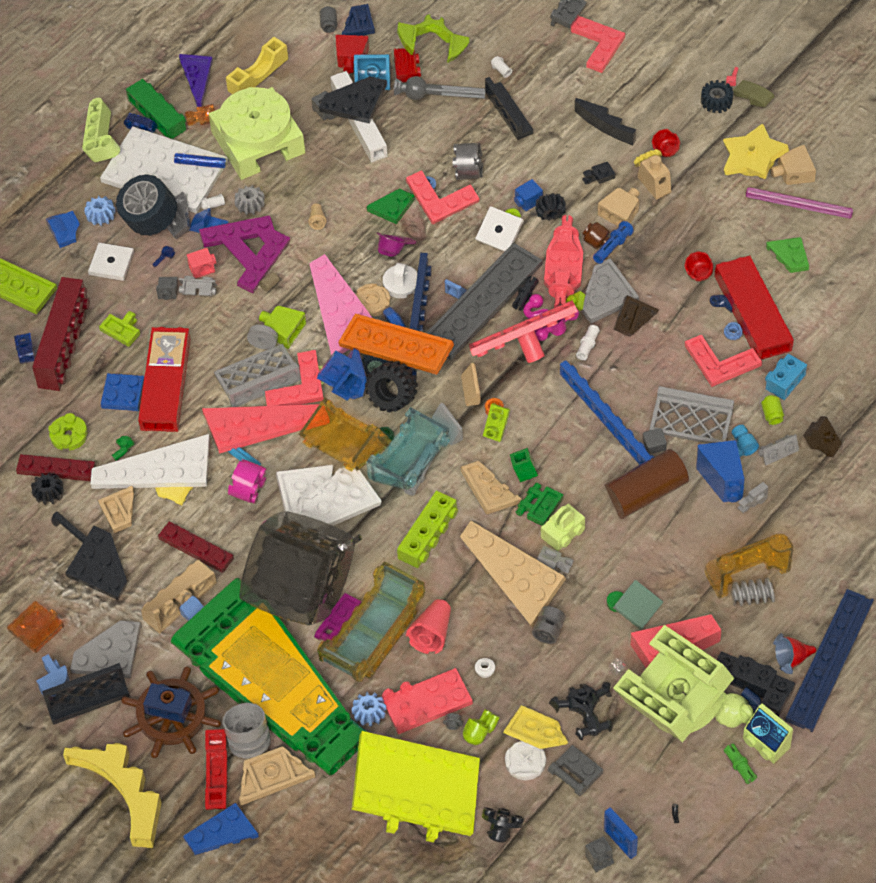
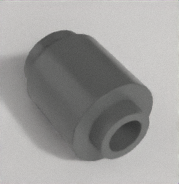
(328, 19)

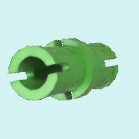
(740, 763)

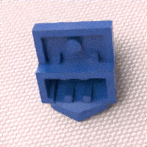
(345, 375)

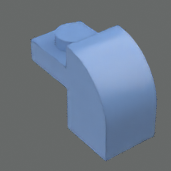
(56, 674)

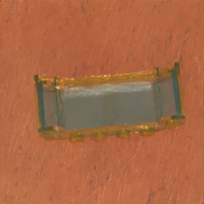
(375, 623)

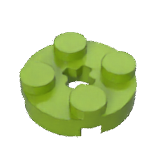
(63, 424)

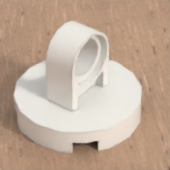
(400, 280)

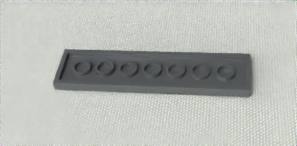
(486, 297)

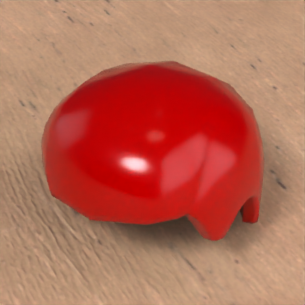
(666, 142)
(699, 266)

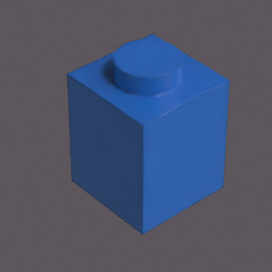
(527, 195)

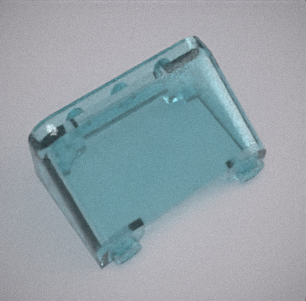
(409, 452)

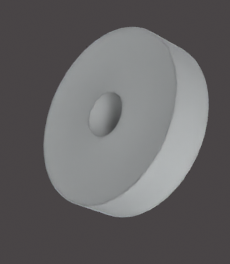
(262, 337)

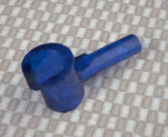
(166, 252)

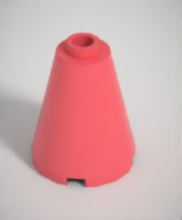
(430, 628)

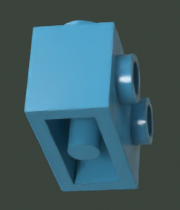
(785, 376)

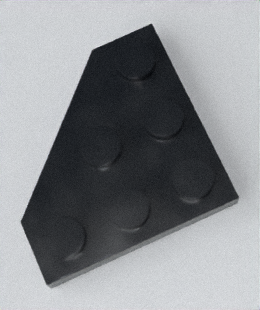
(356, 100)
(99, 564)

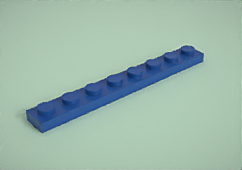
(604, 413)

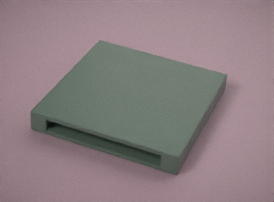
(638, 604)

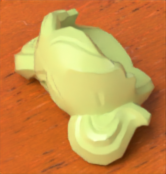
(734, 710)

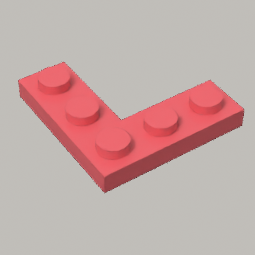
(608, 39)
(436, 208)
(716, 371)
(305, 393)

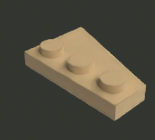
(487, 489)

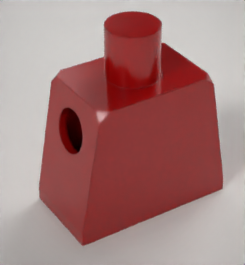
(348, 46)

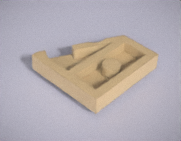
(118, 509)

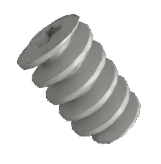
(752, 591)

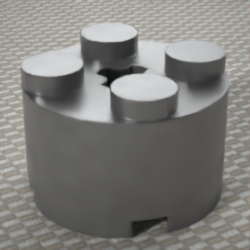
(468, 161)

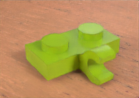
(120, 329)

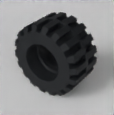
(380, 394)

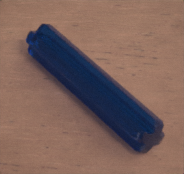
(199, 160)

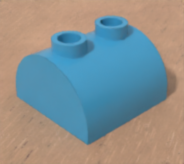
(372, 65)

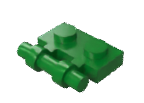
(544, 506)

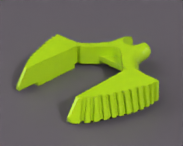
(408, 33)

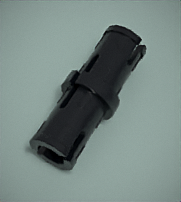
(525, 293)

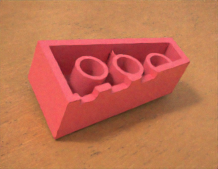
(699, 631)

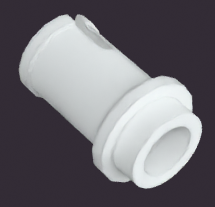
(497, 63)
(212, 202)

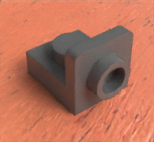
(167, 288)

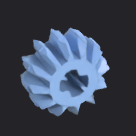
(100, 210)
(368, 709)

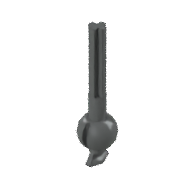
(417, 88)

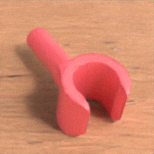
(732, 79)

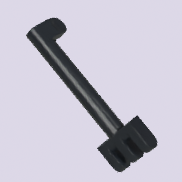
(58, 518)

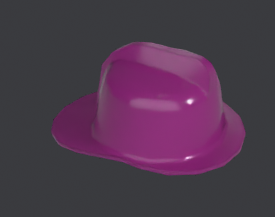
(391, 244)

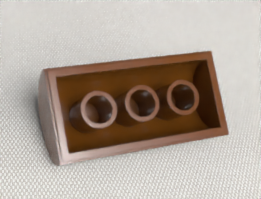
(647, 483)

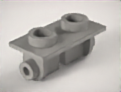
(205, 286)
(781, 449)

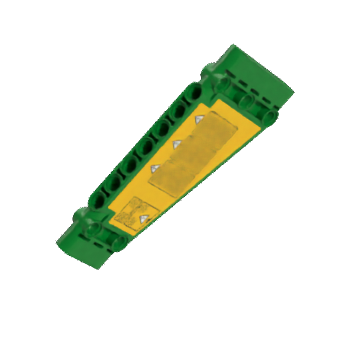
(266, 667)

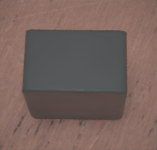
(654, 441)

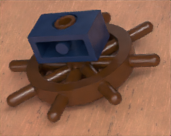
(170, 702)

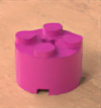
(247, 480)

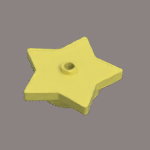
(753, 153)

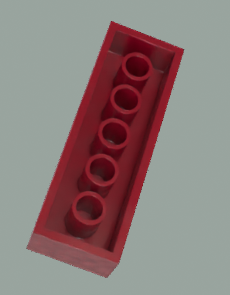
(60, 334)

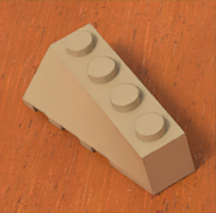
(165, 606)

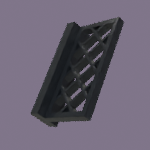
(94, 697)

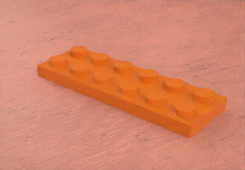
(396, 343)

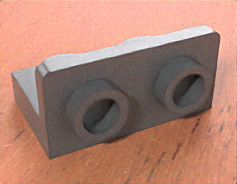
(567, 12)

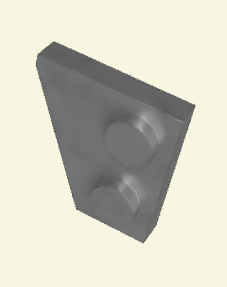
(181, 222)

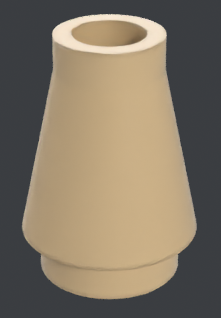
(317, 218)

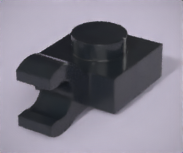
(601, 172)

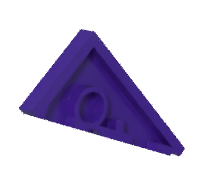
(197, 74)

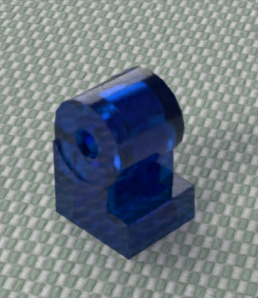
(24, 348)

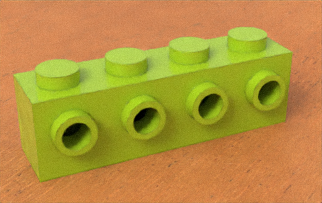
(427, 529)

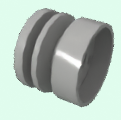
(246, 730)

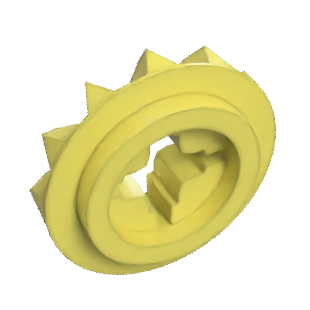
(646, 155)

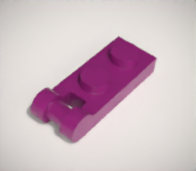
(340, 613)

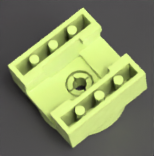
(253, 126)
(676, 670)

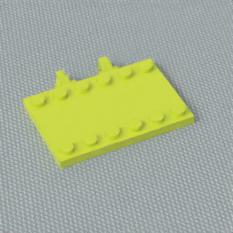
(415, 785)

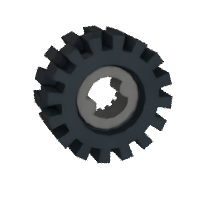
(717, 104)

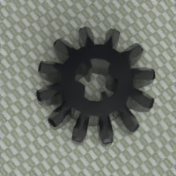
(550, 206)
(47, 488)

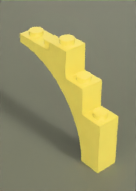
(129, 781)

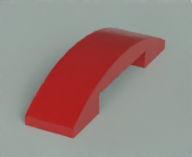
(216, 769)

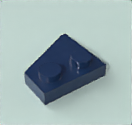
(359, 21)

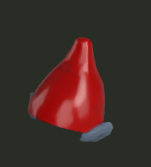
(791, 652)

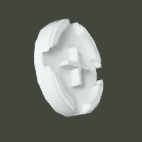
(525, 761)

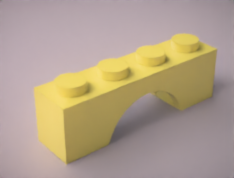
(272, 56)

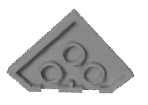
(605, 291)
(109, 648)

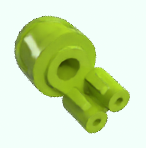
(477, 729)

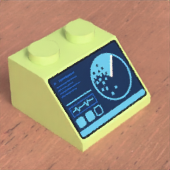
(768, 734)

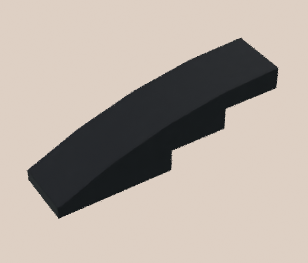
(601, 119)

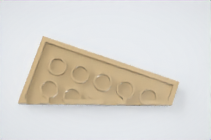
(520, 576)

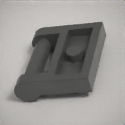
(580, 766)

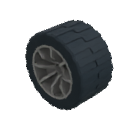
(146, 204)

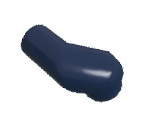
(754, 700)

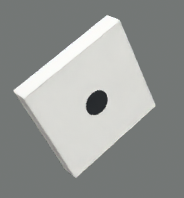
(499, 229)
(111, 261)

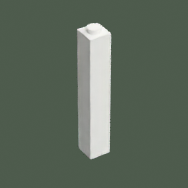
(367, 133)

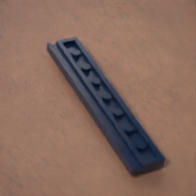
(420, 298)
(829, 660)

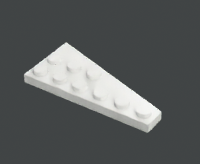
(340, 498)

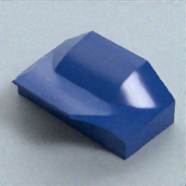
(63, 228)

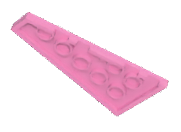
(335, 301)

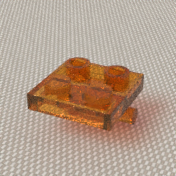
(35, 626)

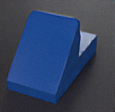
(204, 219)

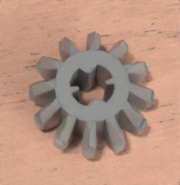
(249, 200)

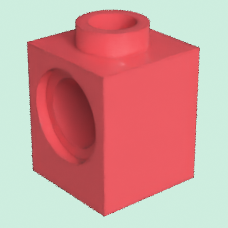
(201, 263)

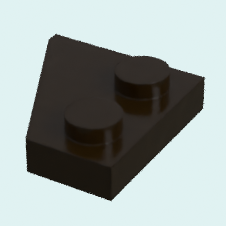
(633, 316)

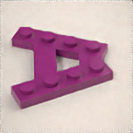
(232, 235)

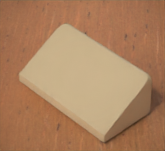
(471, 386)

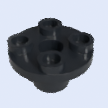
(501, 822)

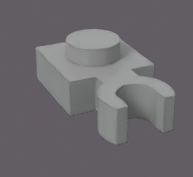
(755, 496)
(553, 559)

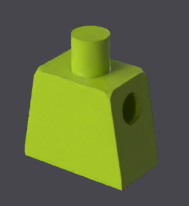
(286, 323)

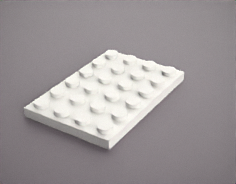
(154, 155)

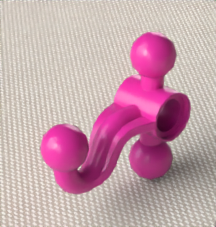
(536, 301)

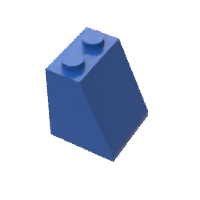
(722, 469)

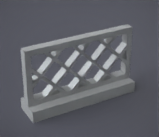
(256, 388)
(697, 402)

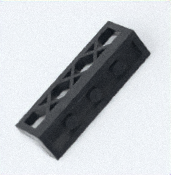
(508, 109)

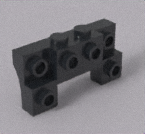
(759, 679)

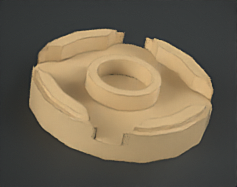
(374, 304)

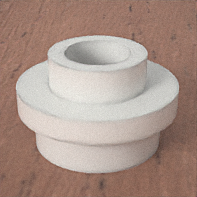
(484, 672)

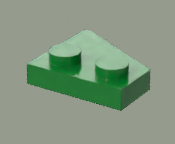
(392, 206)

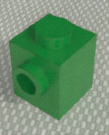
(526, 468)

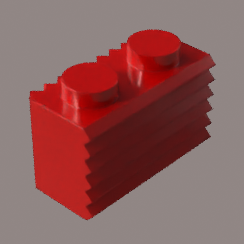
(406, 64)

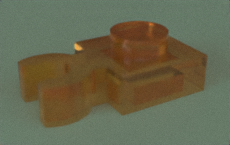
(200, 116)

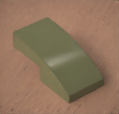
(755, 93)

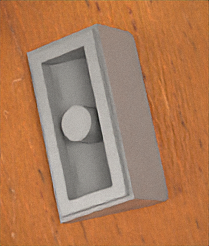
(445, 418)

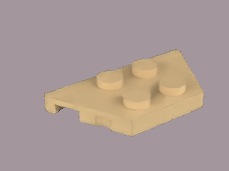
(271, 774)

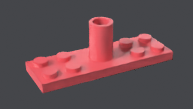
(525, 333)

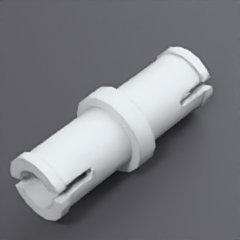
(587, 342)

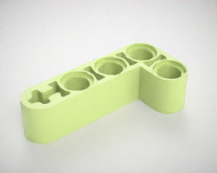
(96, 141)

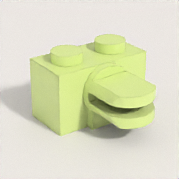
(563, 527)

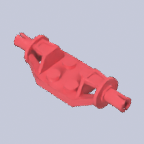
(563, 262)

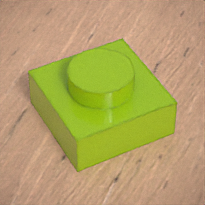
(578, 299)

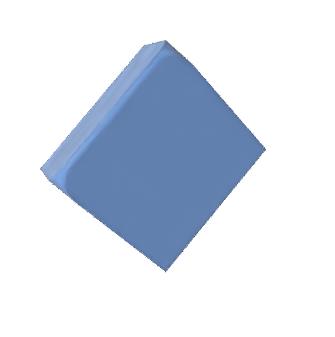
(454, 289)
(190, 607)

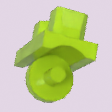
(496, 422)

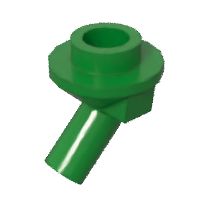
(125, 444)

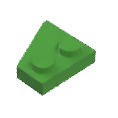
(790, 253)

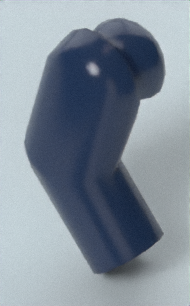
(720, 301)

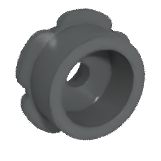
(453, 721)

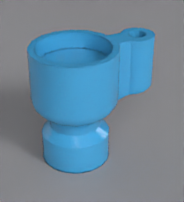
(745, 442)

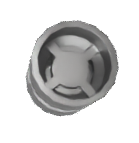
(548, 625)

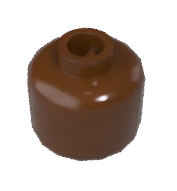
(595, 235)

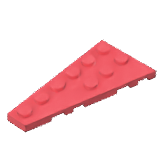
(249, 425)

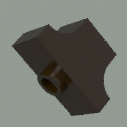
(823, 437)

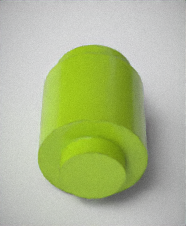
(772, 410)

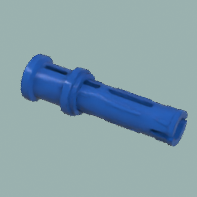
(616, 238)

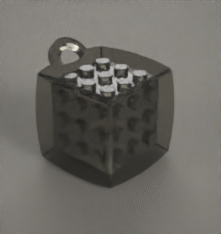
(297, 567)

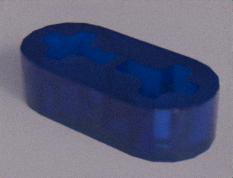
(140, 122)

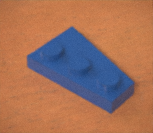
(222, 829)

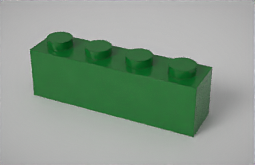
(153, 106)

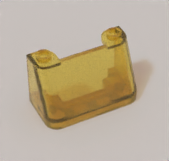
(343, 436)
(773, 551)

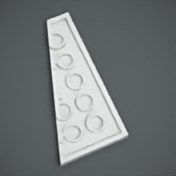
(171, 466)
(300, 483)

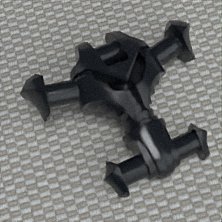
(583, 702)

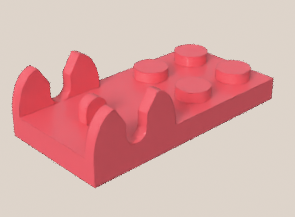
(426, 700)

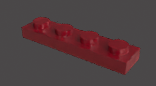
(64, 468)
(195, 547)

